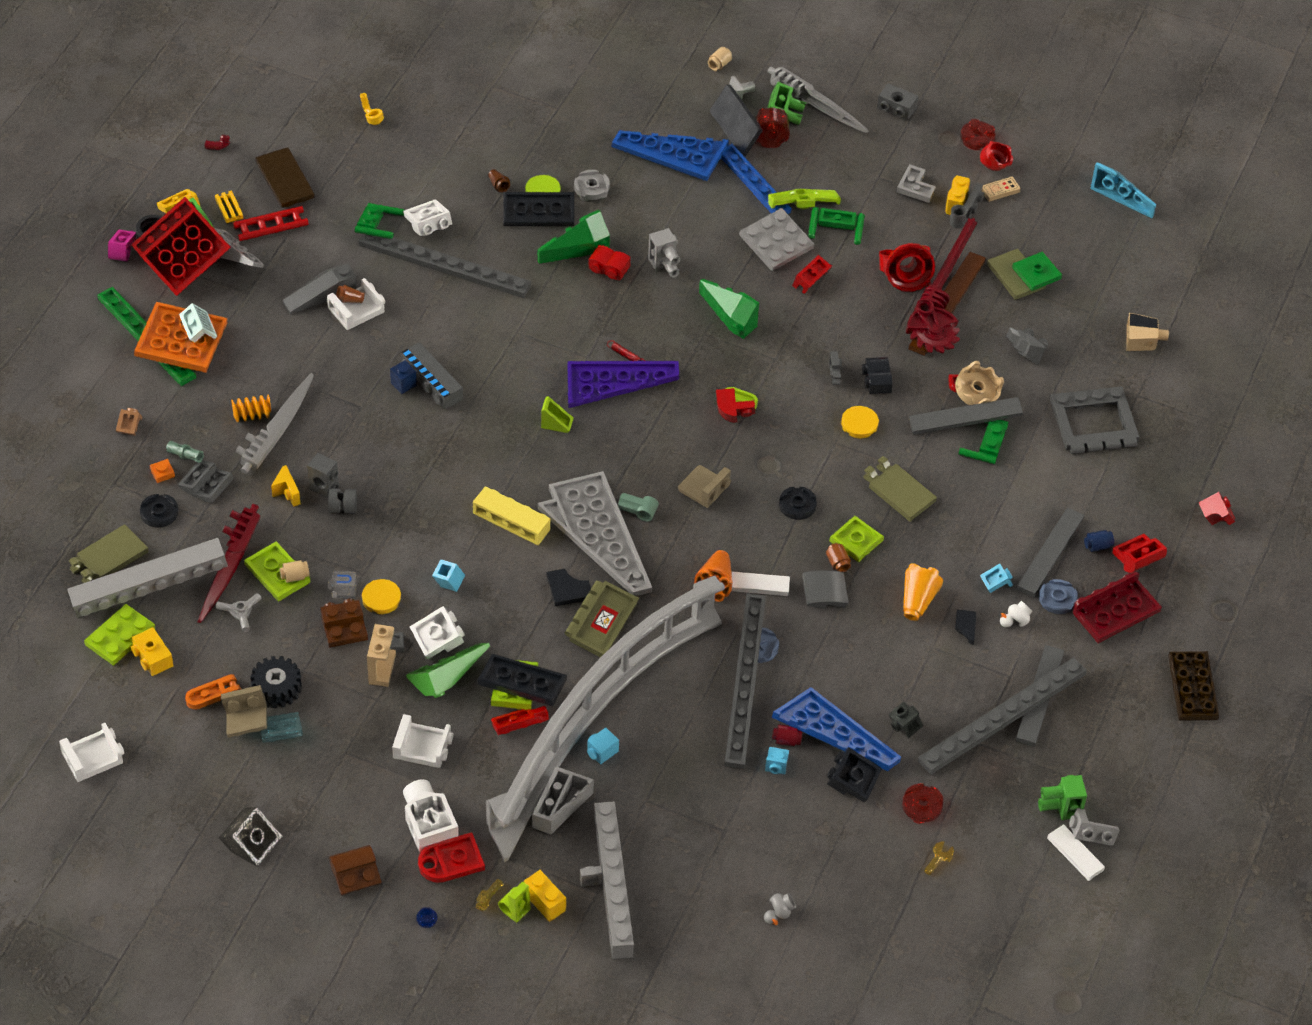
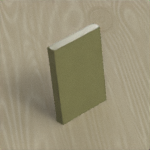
(1002, 268)

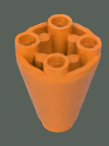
(719, 566)

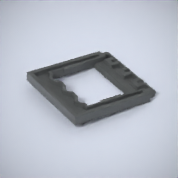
(1096, 441)

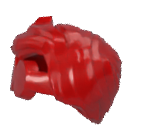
(996, 156)

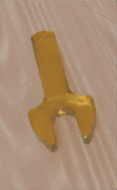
(939, 856)
(485, 896)

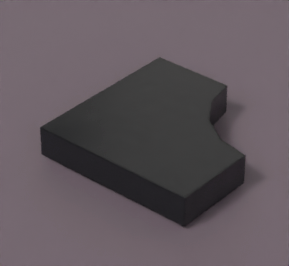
(566, 588)

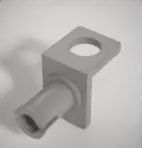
(742, 88)

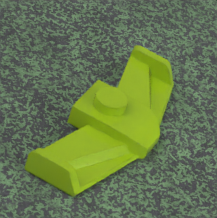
(803, 197)

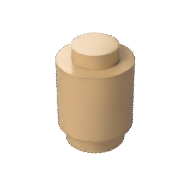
(719, 58)
(294, 571)

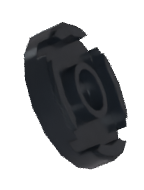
(797, 503)
(158, 510)

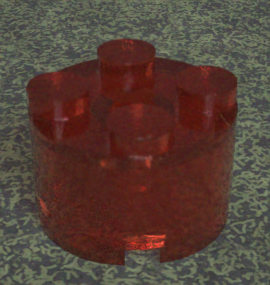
(774, 126)

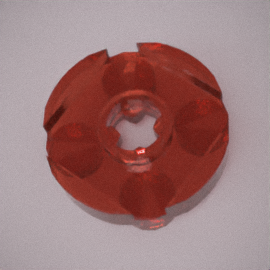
(977, 127)
(918, 812)

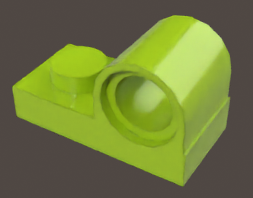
(516, 902)

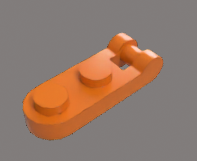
(211, 692)

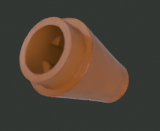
(349, 295)

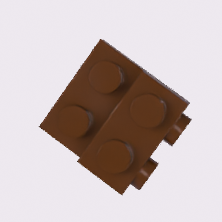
(343, 623)

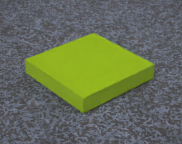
(857, 538)

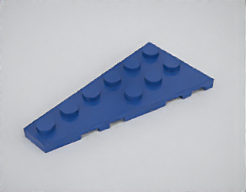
(677, 152)
(826, 722)

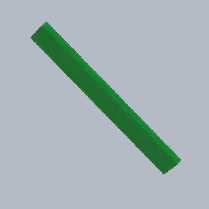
(135, 325)

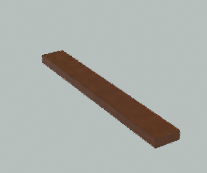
(957, 288)

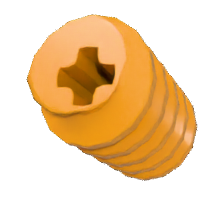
(251, 408)

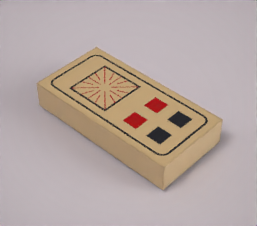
(1000, 189)

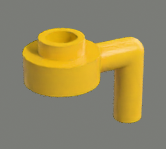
(373, 116)

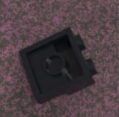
(853, 774)

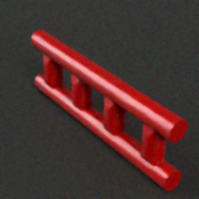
(277, 216)

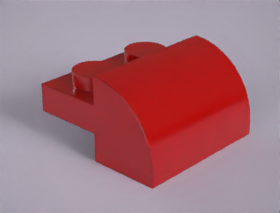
(1139, 552)

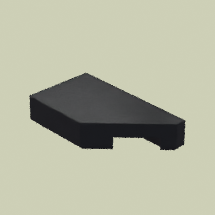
(966, 624)

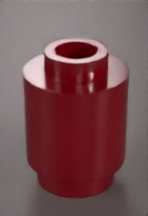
(786, 735)

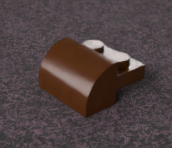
(355, 869)

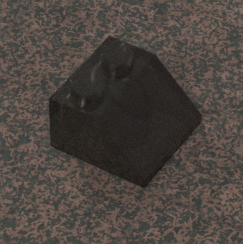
(250, 835)

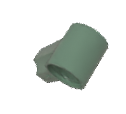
(642, 507)

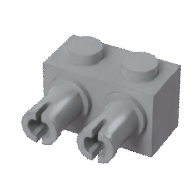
(663, 251)

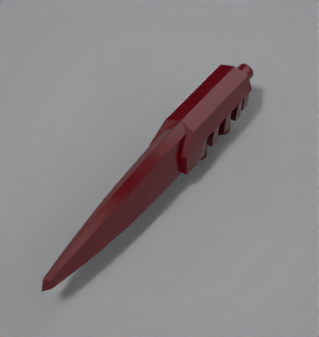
(237, 544)

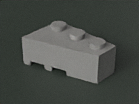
(560, 799)

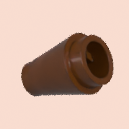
(500, 182)

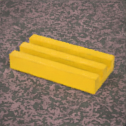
(225, 197)

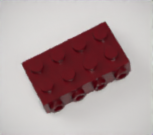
(1115, 607)

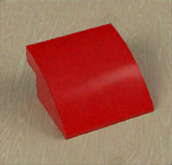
(180, 246)

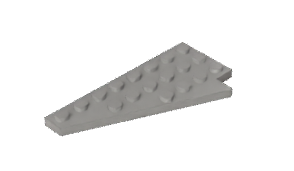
(592, 520)

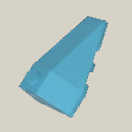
(1117, 187)

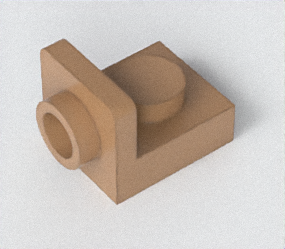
(128, 421)

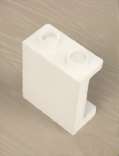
(356, 313)
(421, 743)
(92, 753)

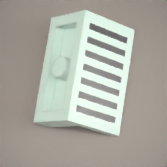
(197, 323)

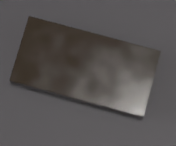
(285, 177)
(1193, 686)

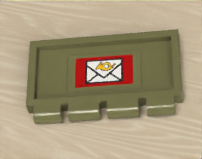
(601, 617)

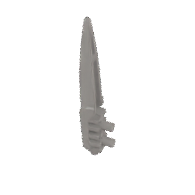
(809, 95)
(266, 440)

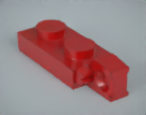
(519, 719)

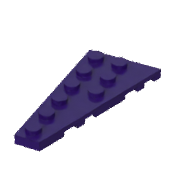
(605, 379)

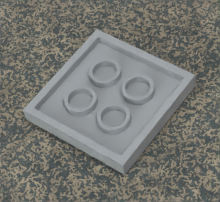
(776, 239)

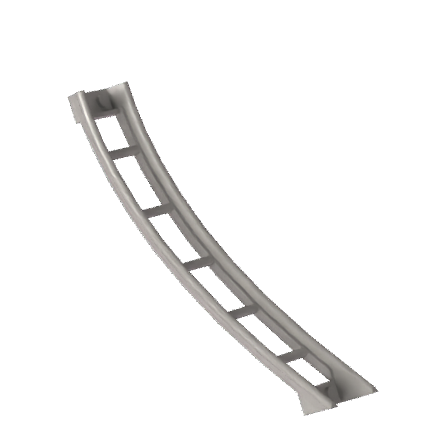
(511, 811)

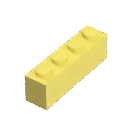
(511, 515)

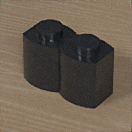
(878, 375)

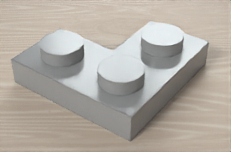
(913, 187)

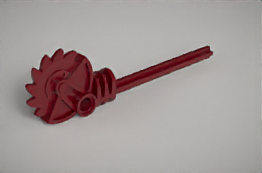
(930, 321)

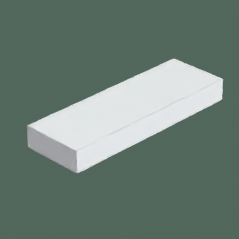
(760, 583)
(1076, 852)

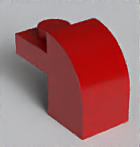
(729, 408)

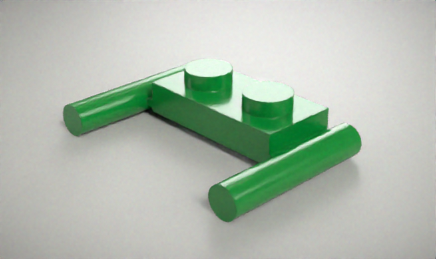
(990, 444)

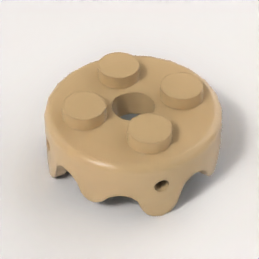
(983, 377)

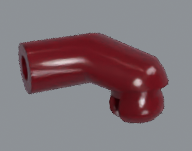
(219, 145)

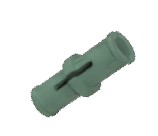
(185, 451)

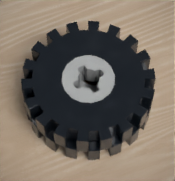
(277, 691)

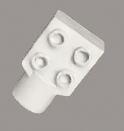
(428, 814)

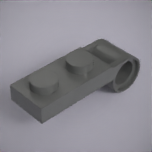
(961, 213)

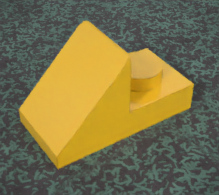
(285, 485)

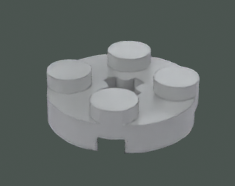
(588, 192)

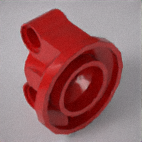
(911, 276)

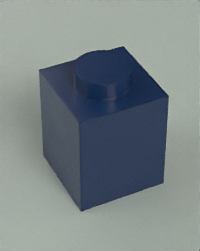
(403, 377)

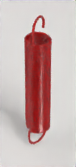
(624, 352)

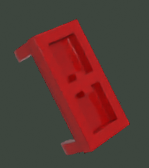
(811, 273)

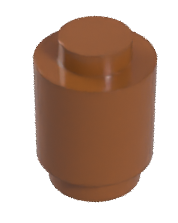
(838, 557)

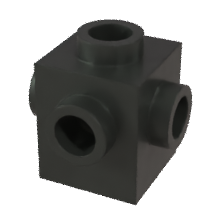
(905, 719)

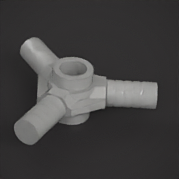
(240, 610)

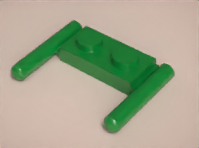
(371, 218)
(837, 219)

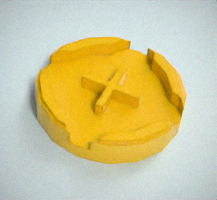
(860, 422)
(381, 596)

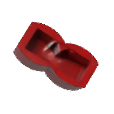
(609, 262)

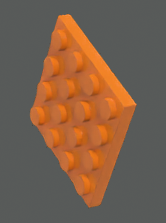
(167, 340)

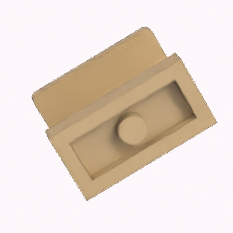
(380, 656)

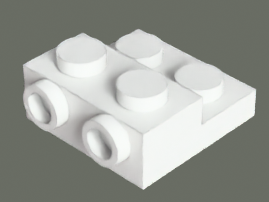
(428, 217)
(438, 632)

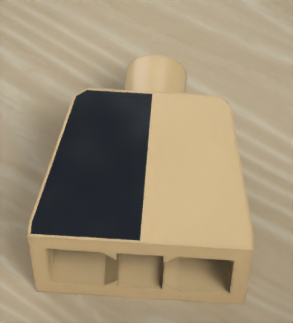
(1143, 333)

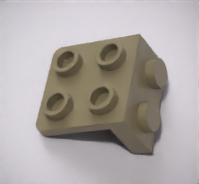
(705, 485)

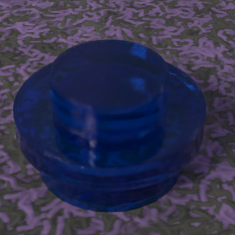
(426, 917)

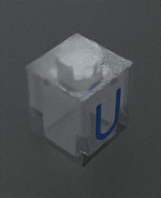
(343, 584)

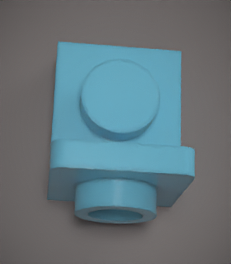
(996, 578)
(777, 760)

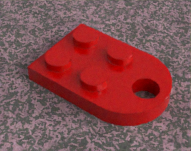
(451, 858)

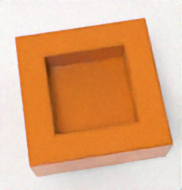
(162, 470)

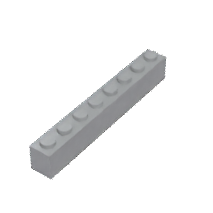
(147, 577)
(613, 880)

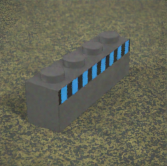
(433, 376)

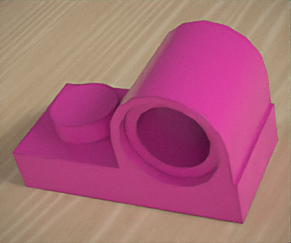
(120, 245)

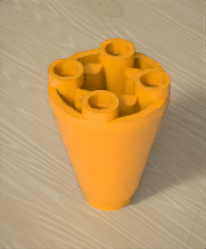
(920, 590)

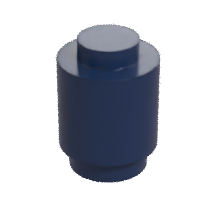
(1099, 540)

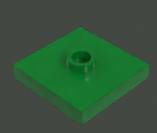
(1037, 271)

